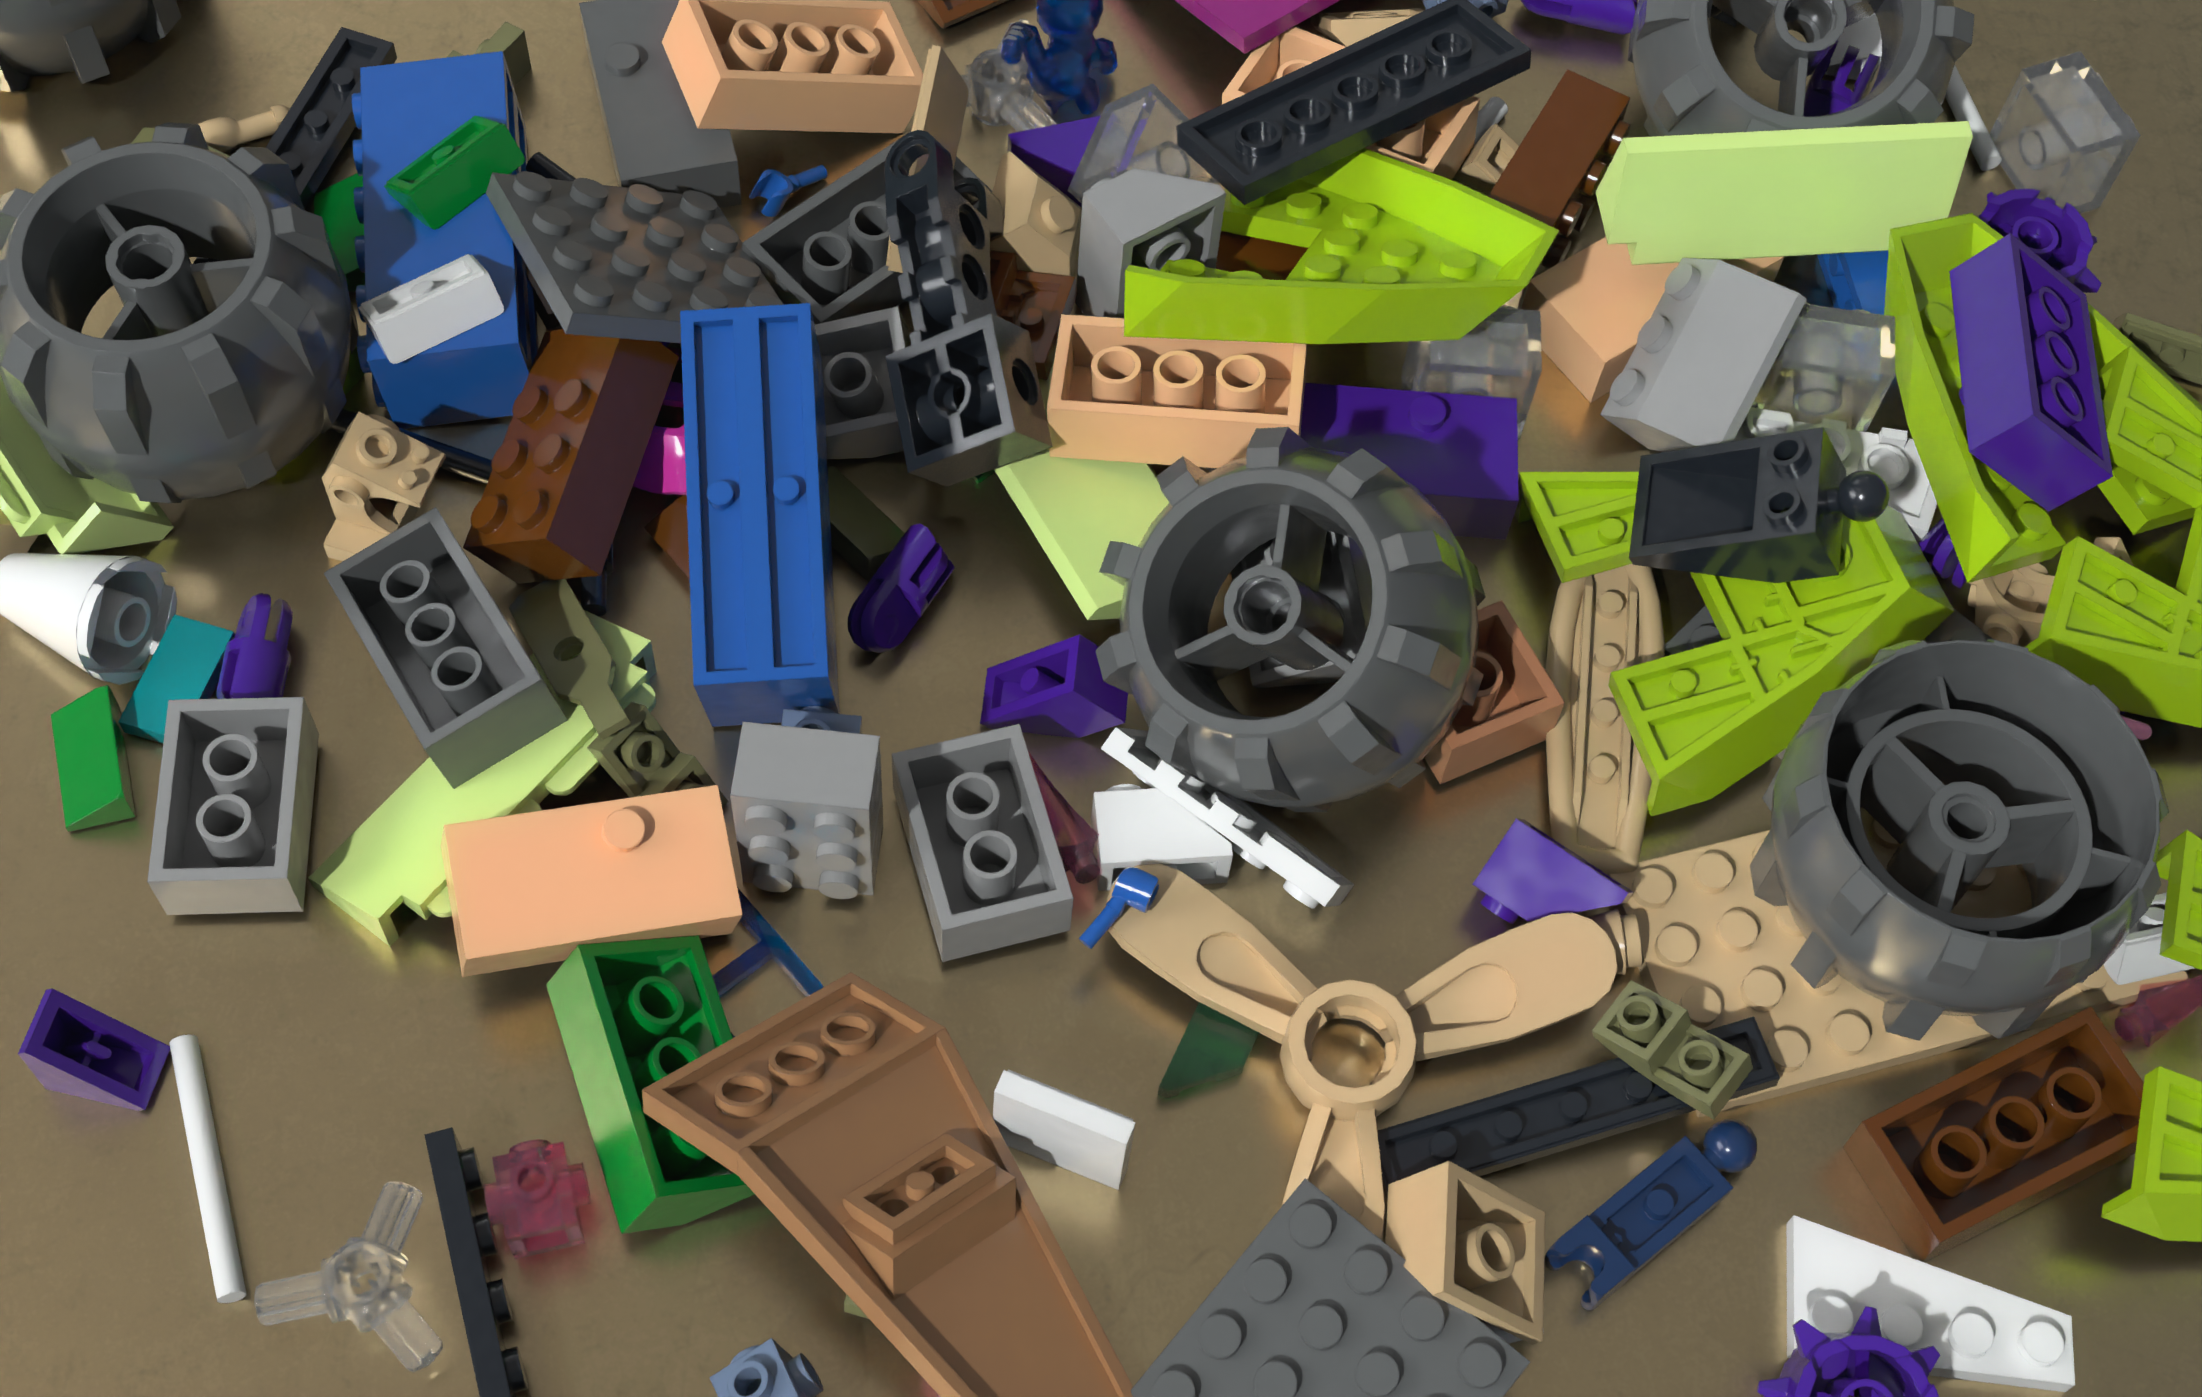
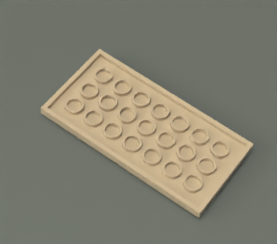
(1731, 957)

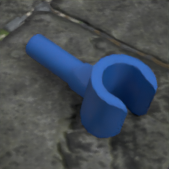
(778, 187)
(1132, 889)

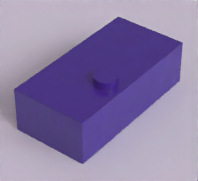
(2029, 374)
(1444, 444)

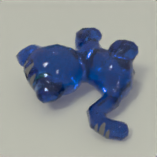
(1064, 66)

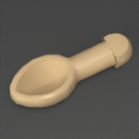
(227, 133)

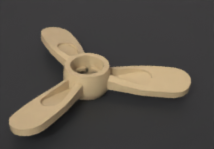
(1470, 1002)

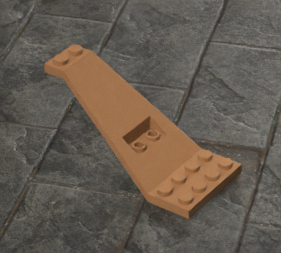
(900, 1188)

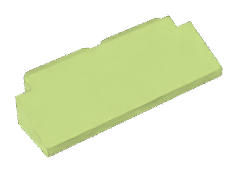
(1778, 190)
(1080, 509)
(71, 510)
(399, 846)

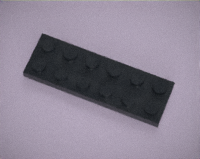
(1352, 98)

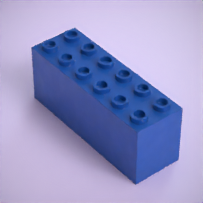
(401, 117)
(758, 513)

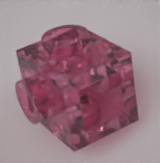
(538, 1197)

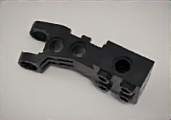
(969, 378)

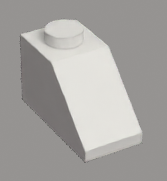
(1151, 828)

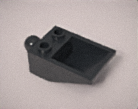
(1751, 508)

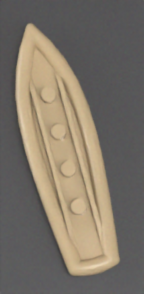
(1592, 762)

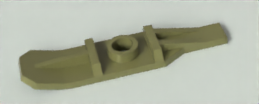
(557, 631)

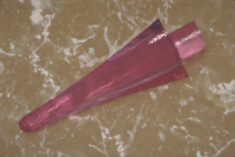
(1072, 833)
(2159, 1010)

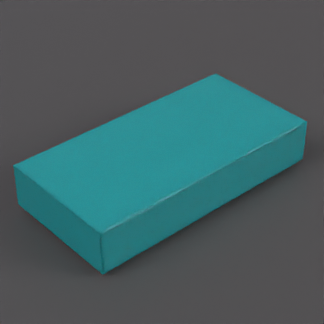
(181, 668)

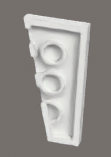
(1886, 454)
(1253, 834)
(1972, 1325)

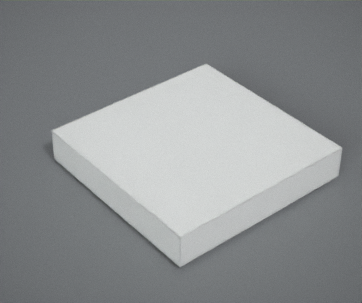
(1063, 1128)

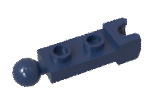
(1654, 1209)

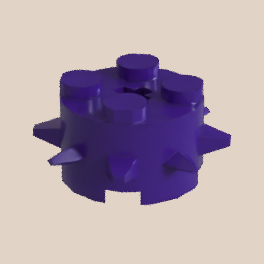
(2052, 233)
(1852, 1364)

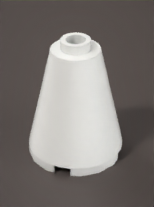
(90, 608)

